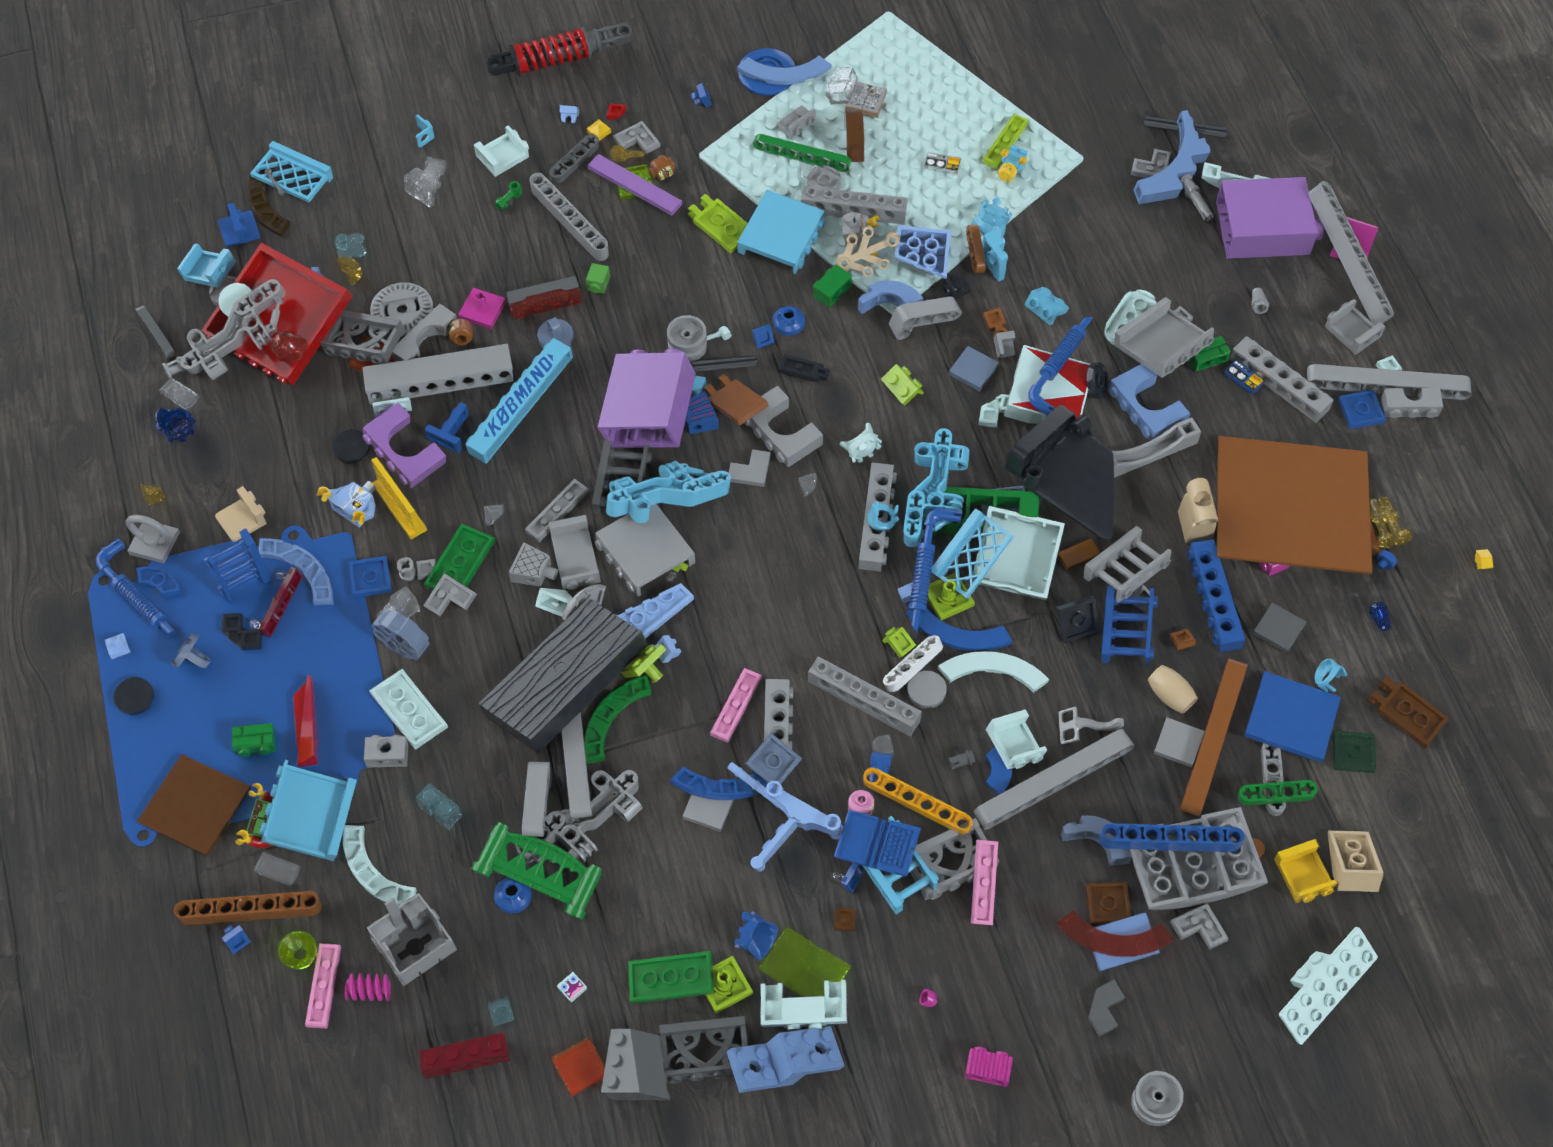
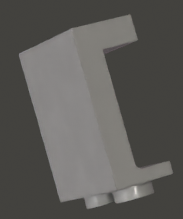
(1353, 327)

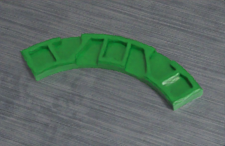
(606, 713)

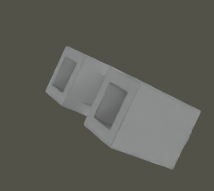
(1397, 405)

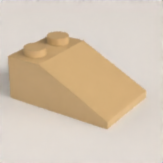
(1354, 861)

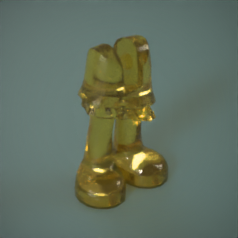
(1386, 514)

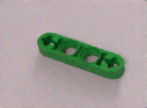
(1276, 789)

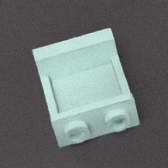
(502, 152)
(1014, 740)

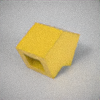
(1483, 559)

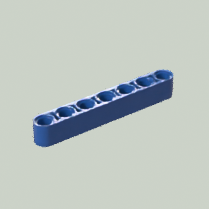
(1179, 832)

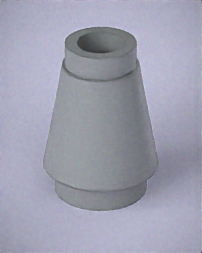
(1259, 301)

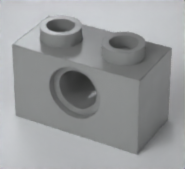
(395, 757)

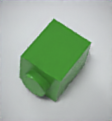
(598, 278)

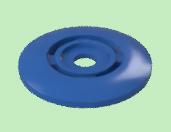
(771, 58)

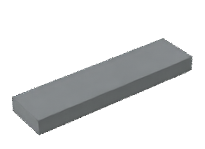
(557, 509)

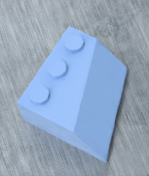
(924, 248)

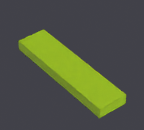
(1005, 140)

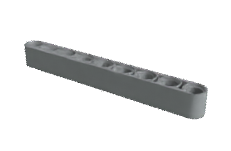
(1351, 253)
(1366, 379)
(1053, 779)

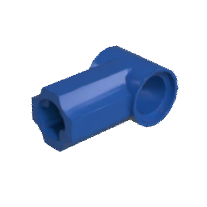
(879, 761)

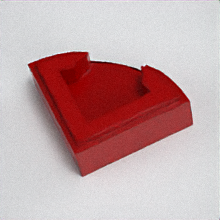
(615, 111)

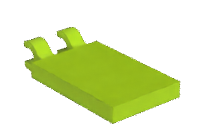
(718, 222)

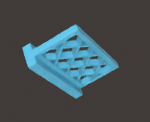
(299, 163)
(958, 545)

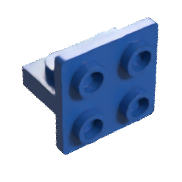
(238, 227)

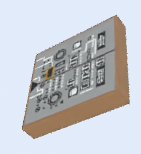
(868, 99)

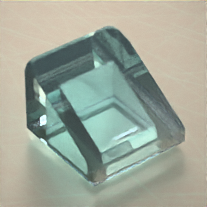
(500, 1011)

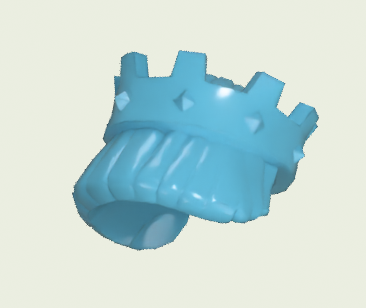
(992, 217)

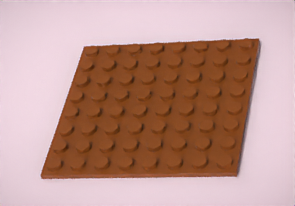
(1293, 505)

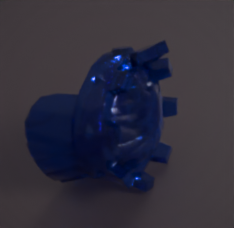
(174, 423)

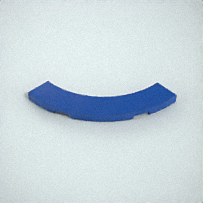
(960, 638)
(712, 789)

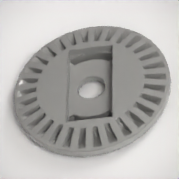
(402, 294)

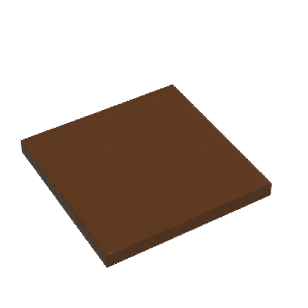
(194, 805)

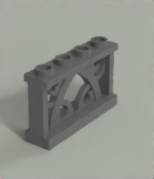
(365, 351)
(695, 1029)

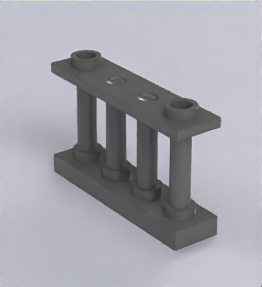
(606, 469)

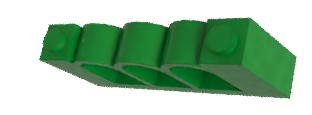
(1025, 500)

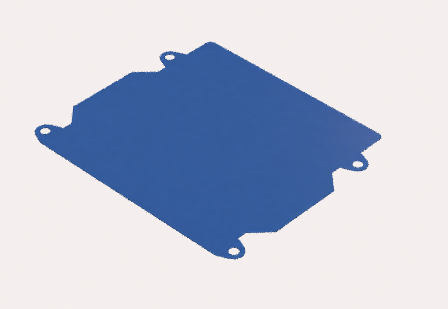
(238, 688)

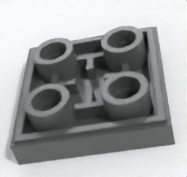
(1279, 628)

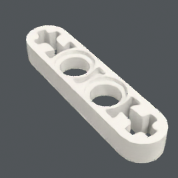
(896, 678)

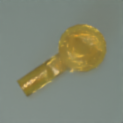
(620, 153)

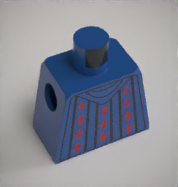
(700, 415)

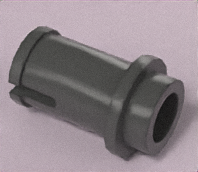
(962, 760)

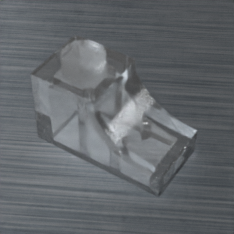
(402, 602)

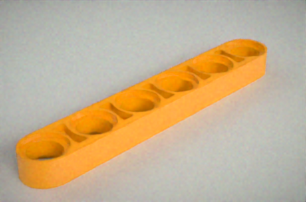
(915, 803)

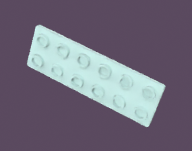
(1325, 982)

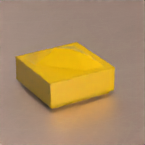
(599, 129)

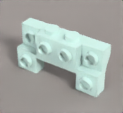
(804, 1011)

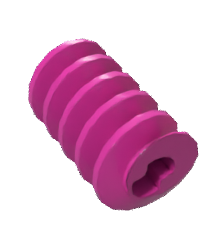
(372, 988)

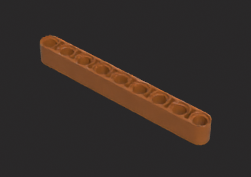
(1213, 737)

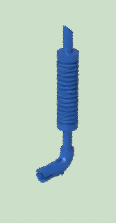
(1055, 364)
(924, 563)
(130, 591)

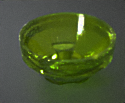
(293, 942)

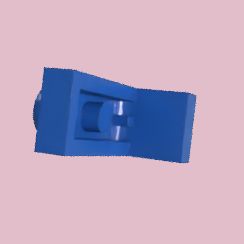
(446, 436)

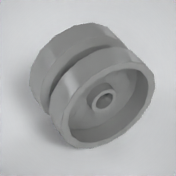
(688, 335)
(1144, 1100)

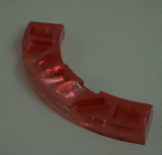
(1113, 944)

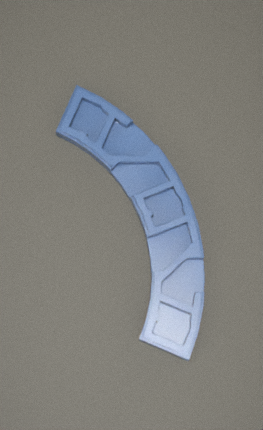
(784, 76)
(304, 562)

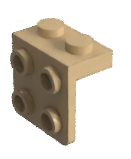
(241, 515)

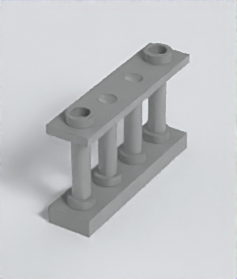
(1122, 549)

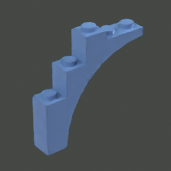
(1166, 183)

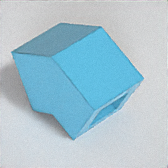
(699, 383)

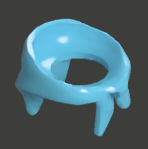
(872, 516)
(1333, 668)

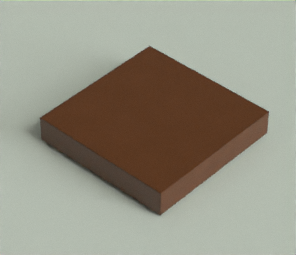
(1107, 902)

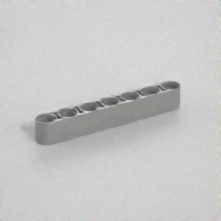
(569, 216)
(576, 769)

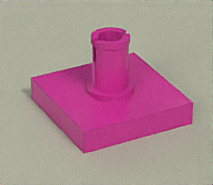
(482, 308)

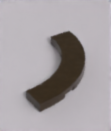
(264, 213)

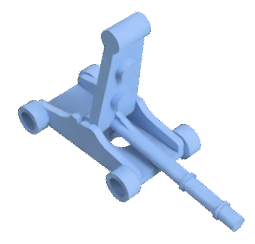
(797, 811)

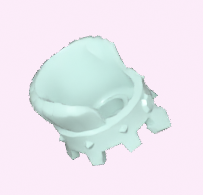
(862, 445)

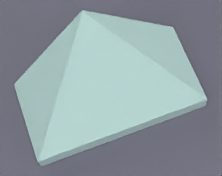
(553, 600)

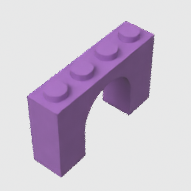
(410, 469)

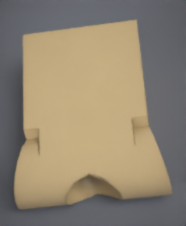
(1198, 512)

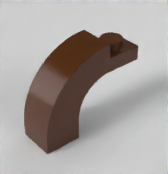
(854, 134)

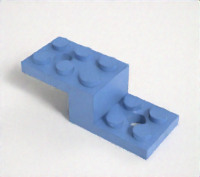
(785, 1059)

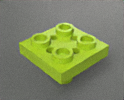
(948, 597)
(644, 663)
(726, 972)

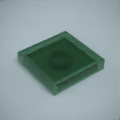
(1354, 751)

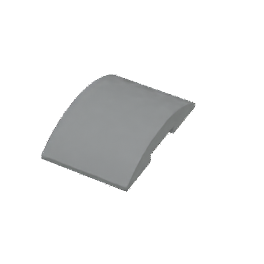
(1199, 877)

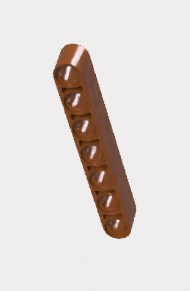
(239, 903)

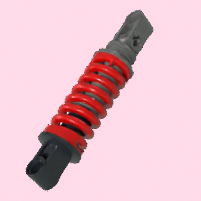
(558, 48)

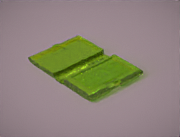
(802, 965)

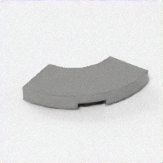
(593, 592)

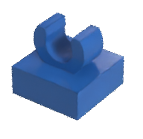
(701, 96)
(763, 336)
(235, 938)

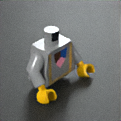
(855, 223)

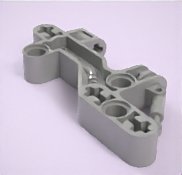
(235, 330)
(610, 800)

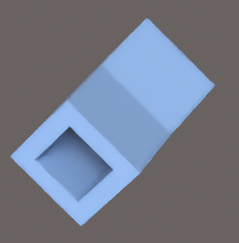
(905, 592)

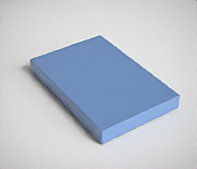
(1128, 926)

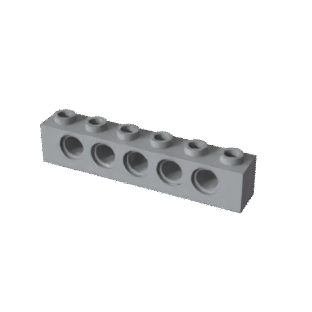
(840, 202)
(1283, 379)
(868, 558)
(864, 696)

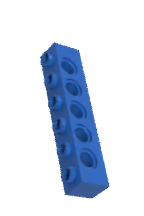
(1224, 640)

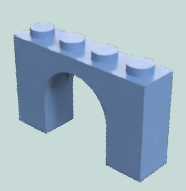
(1150, 422)

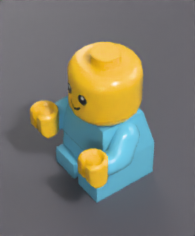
(1012, 163)

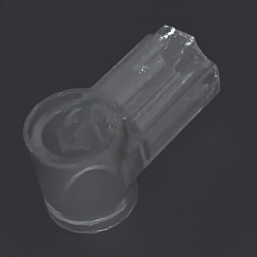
(435, 167)

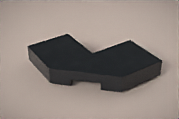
(244, 639)

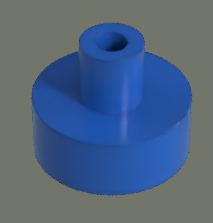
(1386, 560)

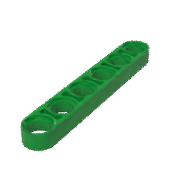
(801, 152)

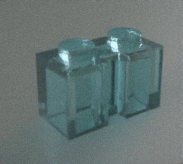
(435, 802)

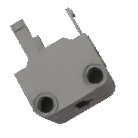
(404, 923)

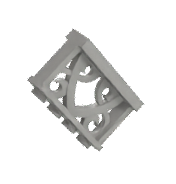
(936, 845)

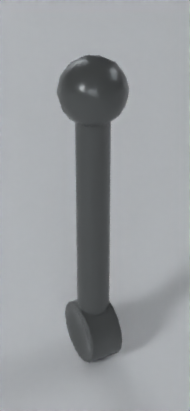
(268, 172)

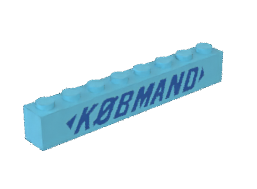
(519, 400)

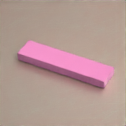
(736, 705)
(984, 882)
(323, 986)

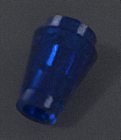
(1380, 615)

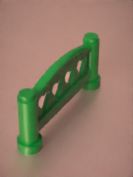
(575, 894)

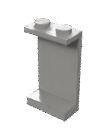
(574, 552)

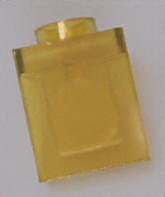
(350, 267)

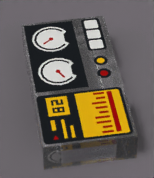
(942, 163)

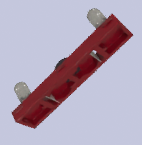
(279, 602)

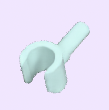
(724, 332)

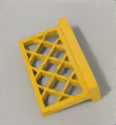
(397, 502)

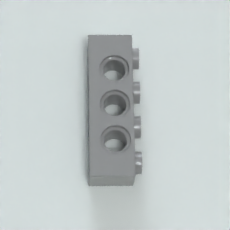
(778, 690)

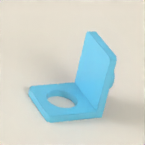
(426, 128)

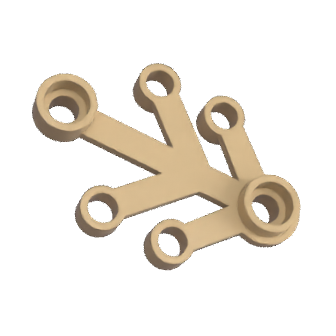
(865, 252)

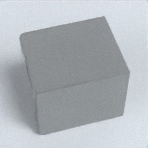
(1004, 344)

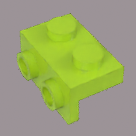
(901, 384)

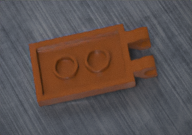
(735, 400)

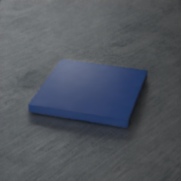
(1292, 717)

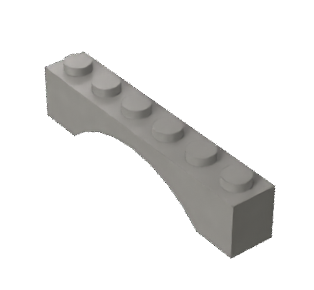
(1173, 440)

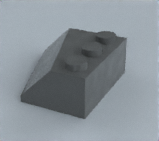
(634, 1067)

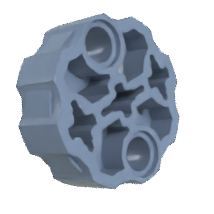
(400, 634)

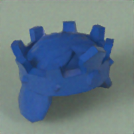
(756, 935)

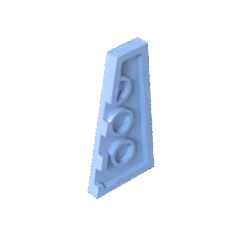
(658, 610)

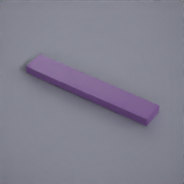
(635, 184)

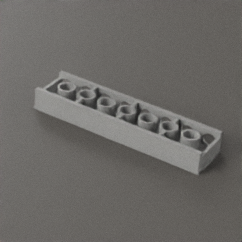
(438, 370)

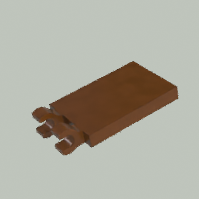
(1408, 711)

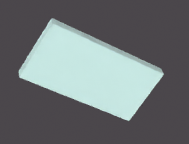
(408, 709)

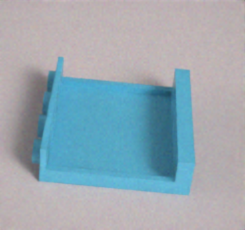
(782, 229)
(307, 812)

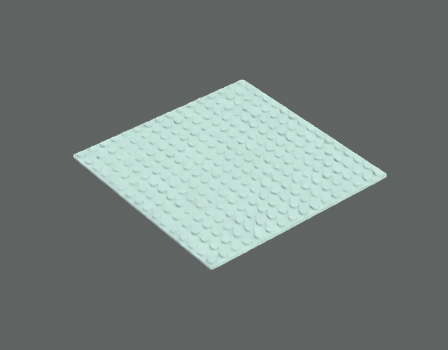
(927, 108)

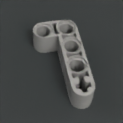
(923, 313)
(536, 795)

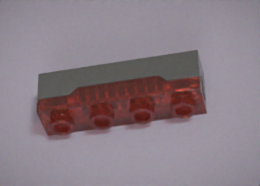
(544, 297)

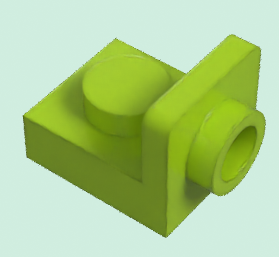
(899, 641)

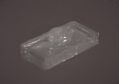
(179, 393)

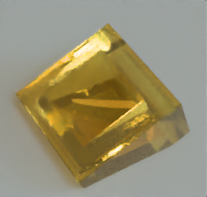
(152, 493)

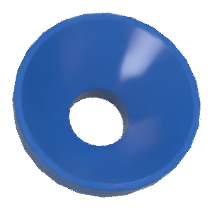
(788, 326)
(514, 903)

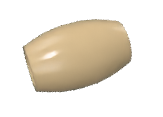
(1172, 689)

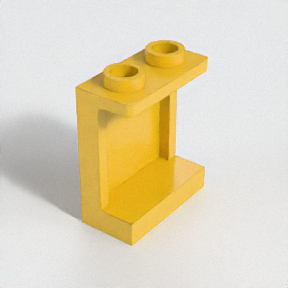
(1304, 872)

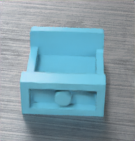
(206, 266)

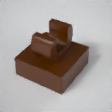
(844, 919)

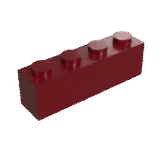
(464, 1055)

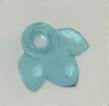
(352, 245)

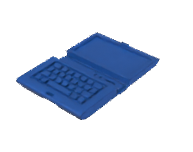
(877, 843)

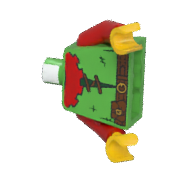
(252, 834)

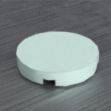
(230, 295)

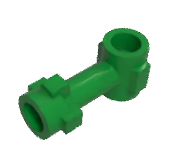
(514, 191)

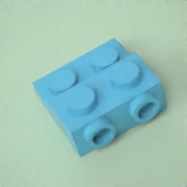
(994, 254)

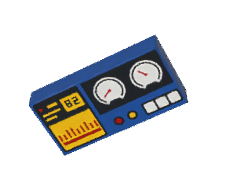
(1244, 377)

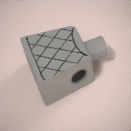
(531, 567)

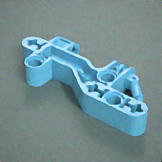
(673, 488)
(931, 490)

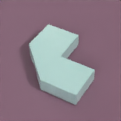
(990, 411)

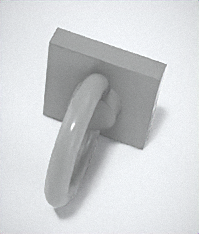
(151, 539)

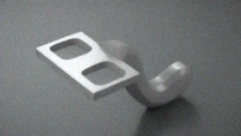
(1078, 723)

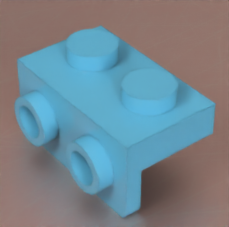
(1046, 305)

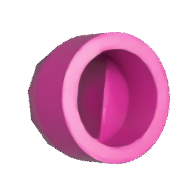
(928, 998)

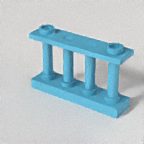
(884, 883)

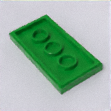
(461, 556)
(670, 977)

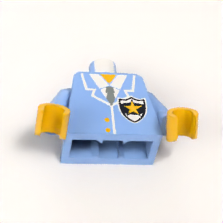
(351, 501)

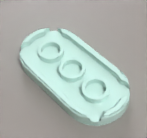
(1128, 309)

